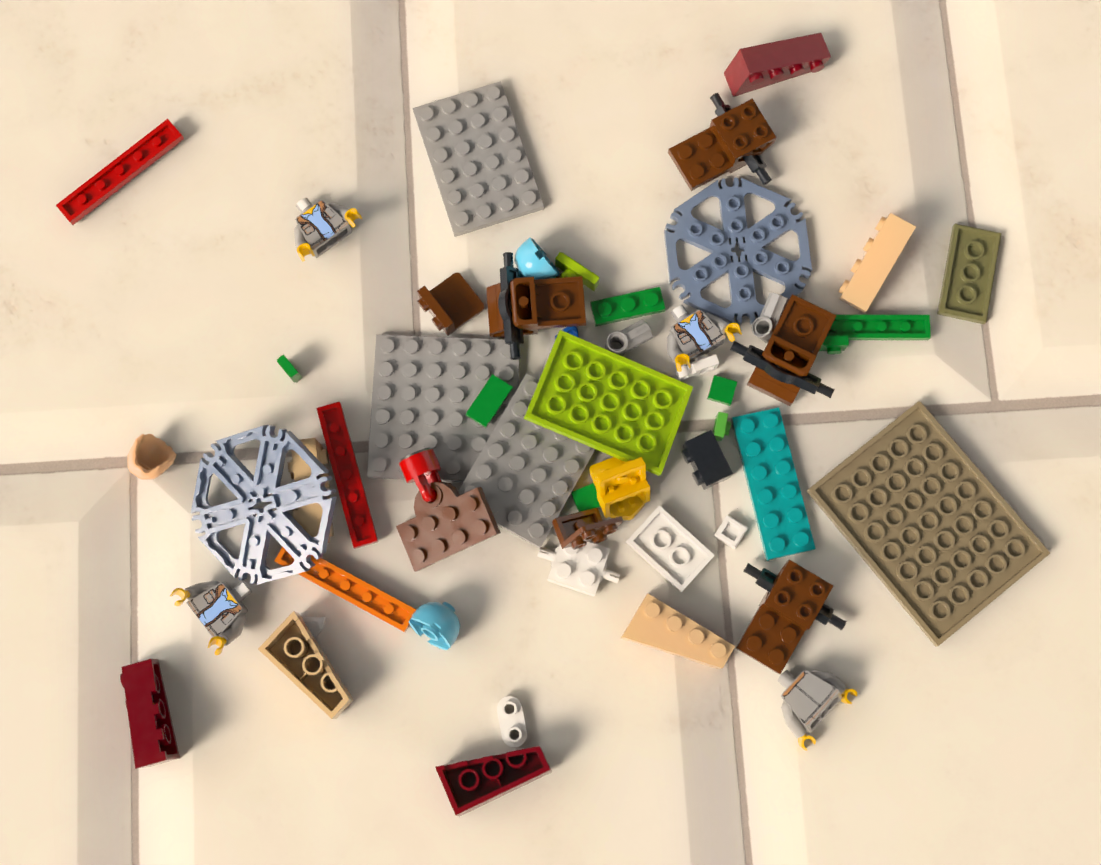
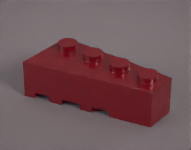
(775, 62)
(148, 714)
(485, 779)

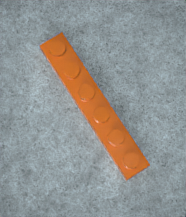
(354, 591)

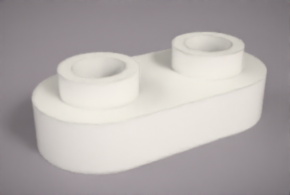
(512, 721)

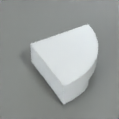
(315, 624)

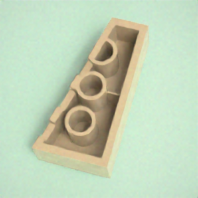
(876, 263)
(310, 515)
(674, 633)
(305, 664)

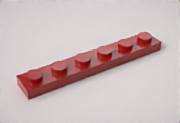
(120, 172)
(347, 475)

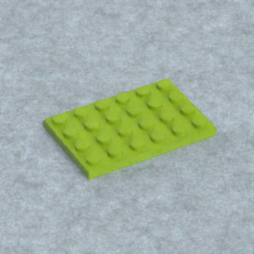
(608, 402)

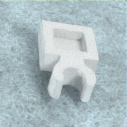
(701, 365)

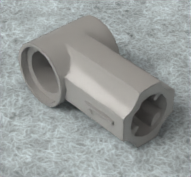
(770, 316)
(629, 337)

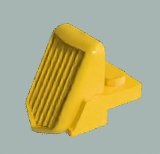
(621, 487)

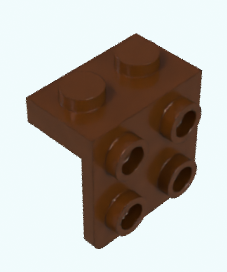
(450, 303)
(583, 527)

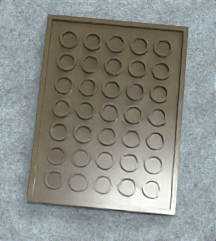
(928, 523)

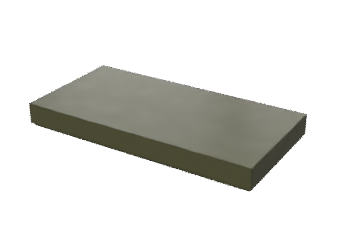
(969, 273)

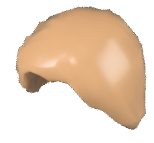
(149, 457)

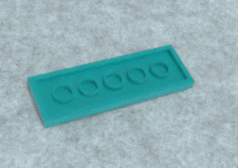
(773, 484)

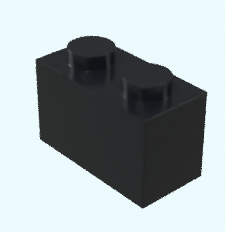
(706, 460)

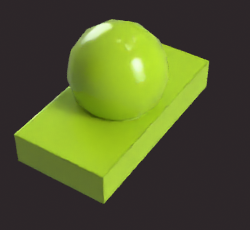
(574, 269)

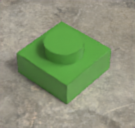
(721, 426)

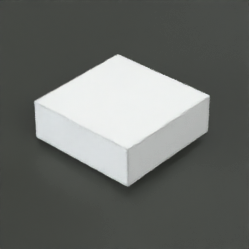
(730, 531)

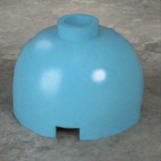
(533, 262)
(437, 623)

